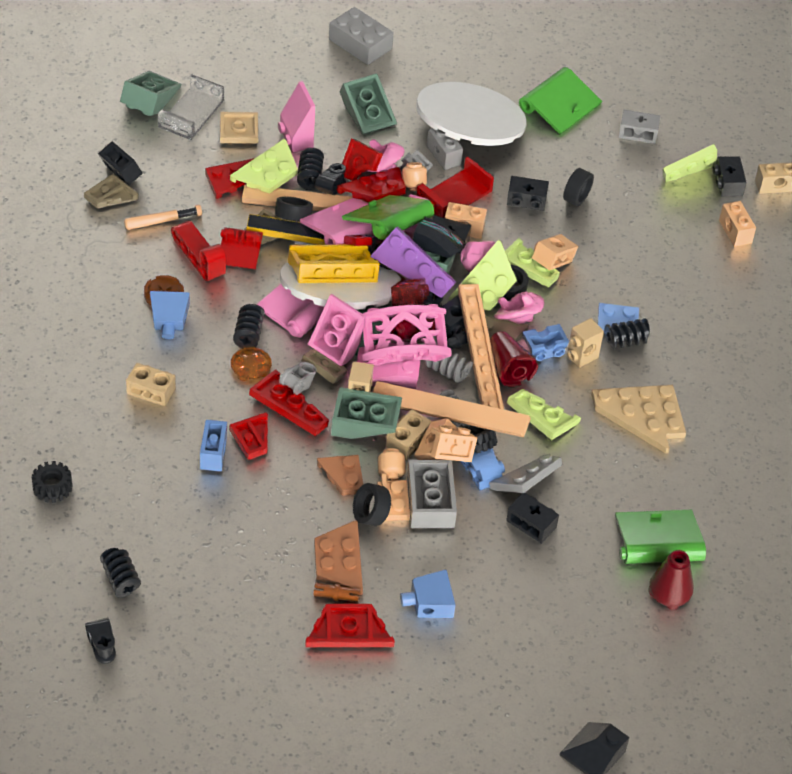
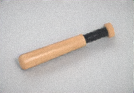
(156, 218)

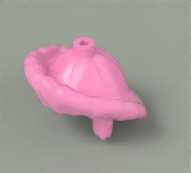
(391, 153)
(520, 308)

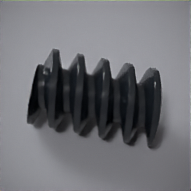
(309, 168)
(248, 326)
(627, 332)
(120, 571)

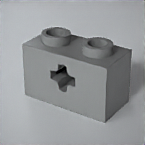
(639, 126)
(445, 149)

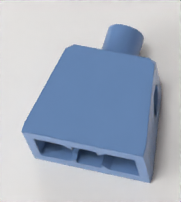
(169, 311)
(431, 596)

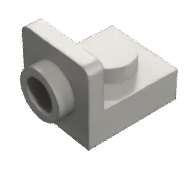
(416, 157)

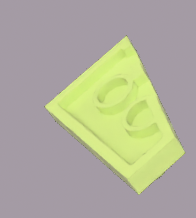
(522, 257)

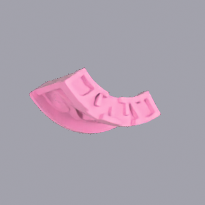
(386, 354)

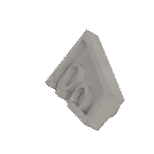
(527, 475)

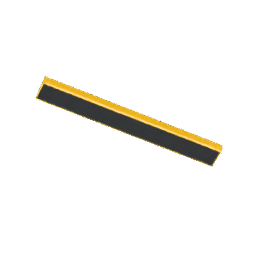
(284, 229)

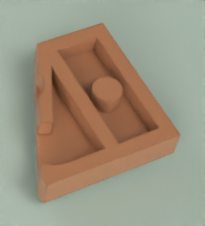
(343, 472)

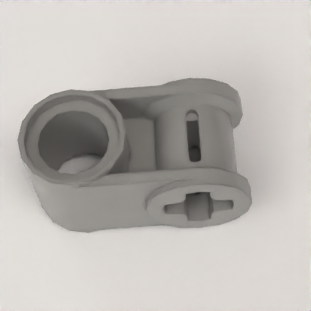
(298, 377)

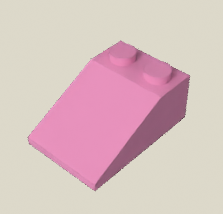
(298, 120)
(338, 331)
(398, 373)

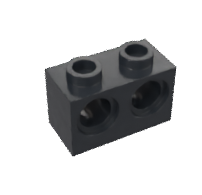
(120, 163)

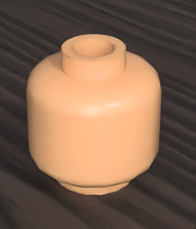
(414, 175)
(392, 463)

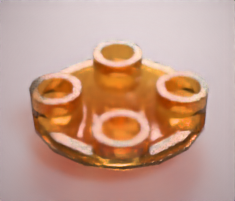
(251, 363)

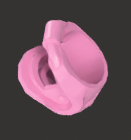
(474, 252)

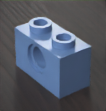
(213, 445)

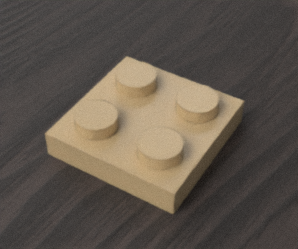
(239, 127)

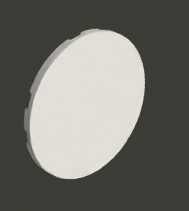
(471, 113)
(354, 294)

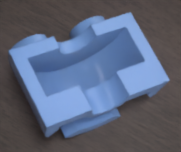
(546, 343)
(484, 468)

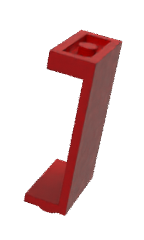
(461, 188)

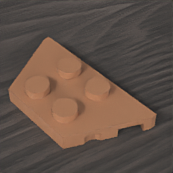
(339, 557)

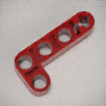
(207, 259)

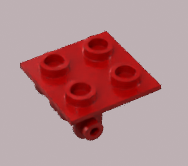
(241, 247)

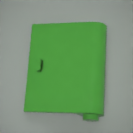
(558, 98)
(392, 213)
(656, 534)

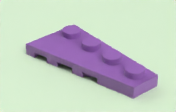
(409, 260)

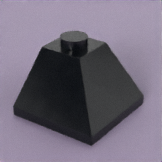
(596, 748)

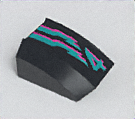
(437, 238)

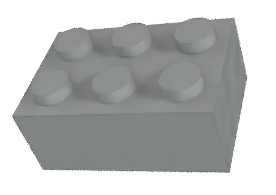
(361, 35)
(431, 494)

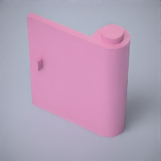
(333, 227)
(291, 312)

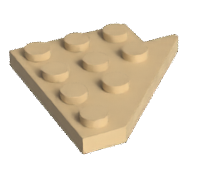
(644, 411)

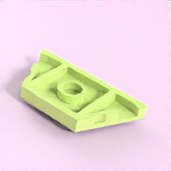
(268, 169)
(492, 275)

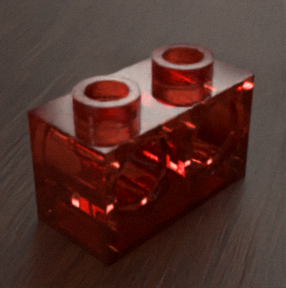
(409, 292)

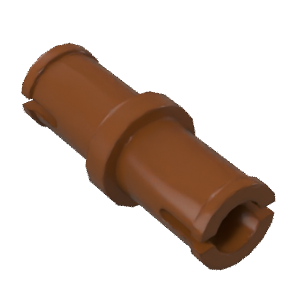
(337, 592)

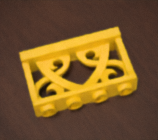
(333, 264)

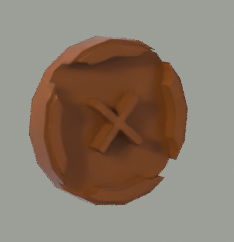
(162, 283)

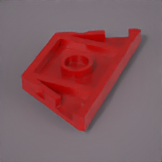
(375, 186)
(349, 627)

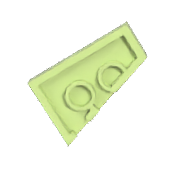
(691, 164)
(544, 417)

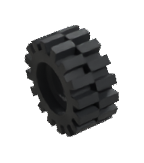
(485, 438)
(52, 472)

